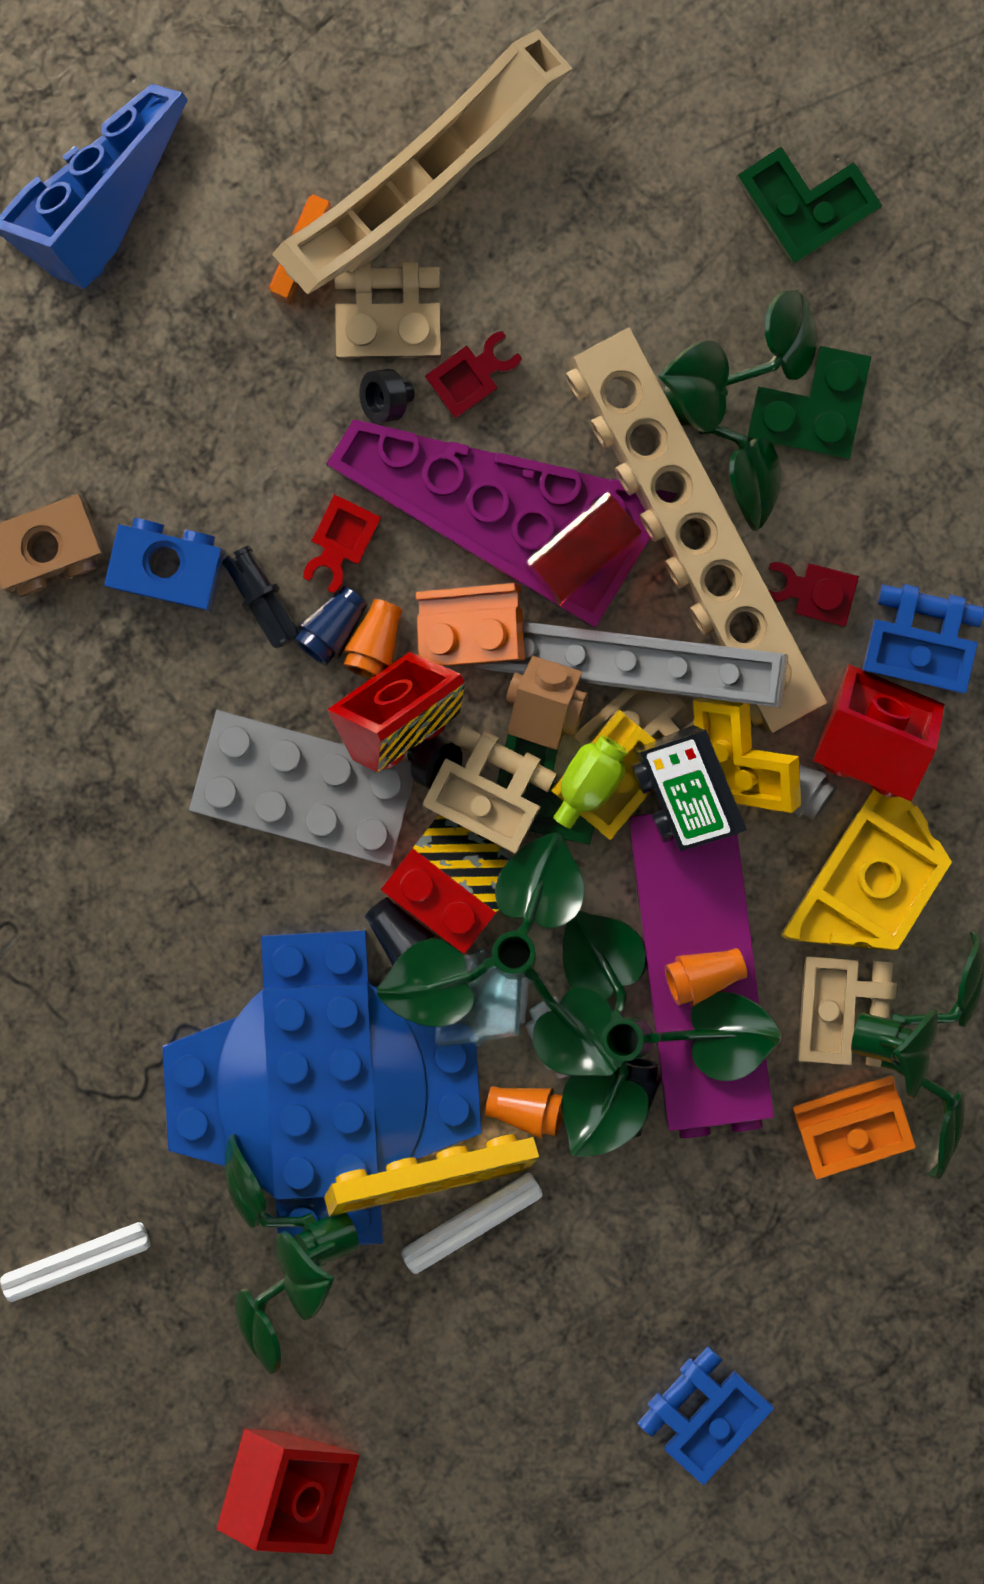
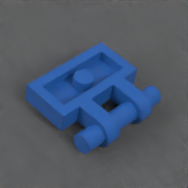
(918, 654)
(717, 1426)

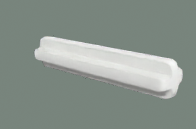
(471, 1223)
(75, 1262)

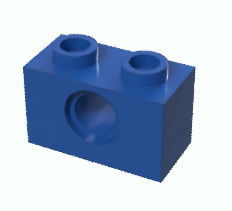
(133, 570)

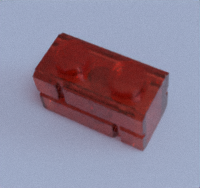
(583, 549)

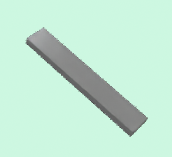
(656, 664)

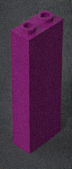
(686, 907)

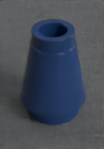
(331, 626)

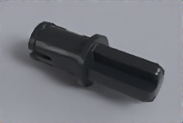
(261, 597)

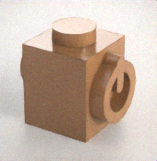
(546, 702)

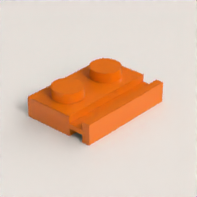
(471, 625)
(853, 1126)

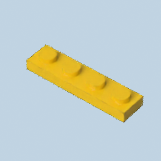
(409, 1179)

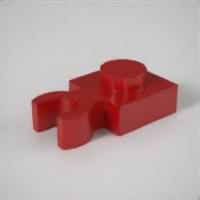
(343, 535)

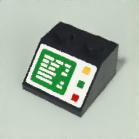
(688, 789)

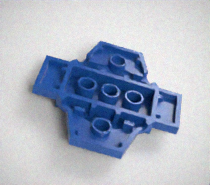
(318, 1080)

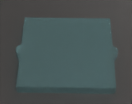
(494, 1009)

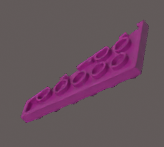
(489, 503)

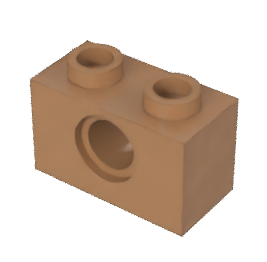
(77, 545)

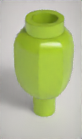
(590, 779)

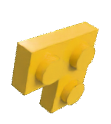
(753, 775)

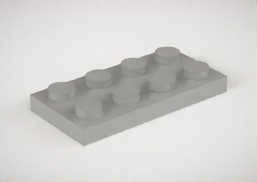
(300, 788)

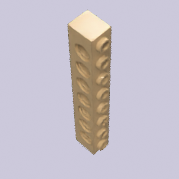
(697, 500)

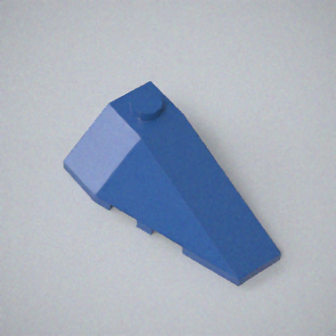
(86, 207)

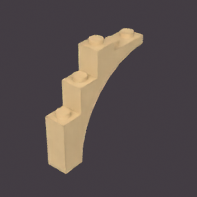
(427, 168)

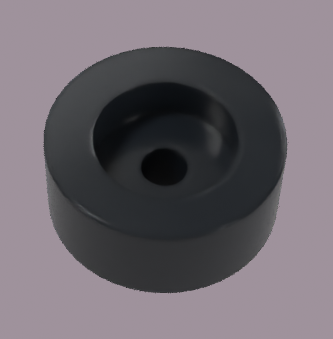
(384, 395)
(428, 758)

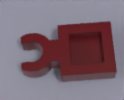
(466, 379)
(820, 594)

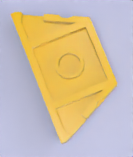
(872, 879)

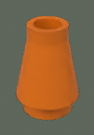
(374, 640)
(703, 974)
(528, 1109)

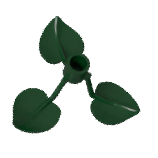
(698, 393)
(542, 887)
(729, 1035)
(889, 1041)
(298, 1258)

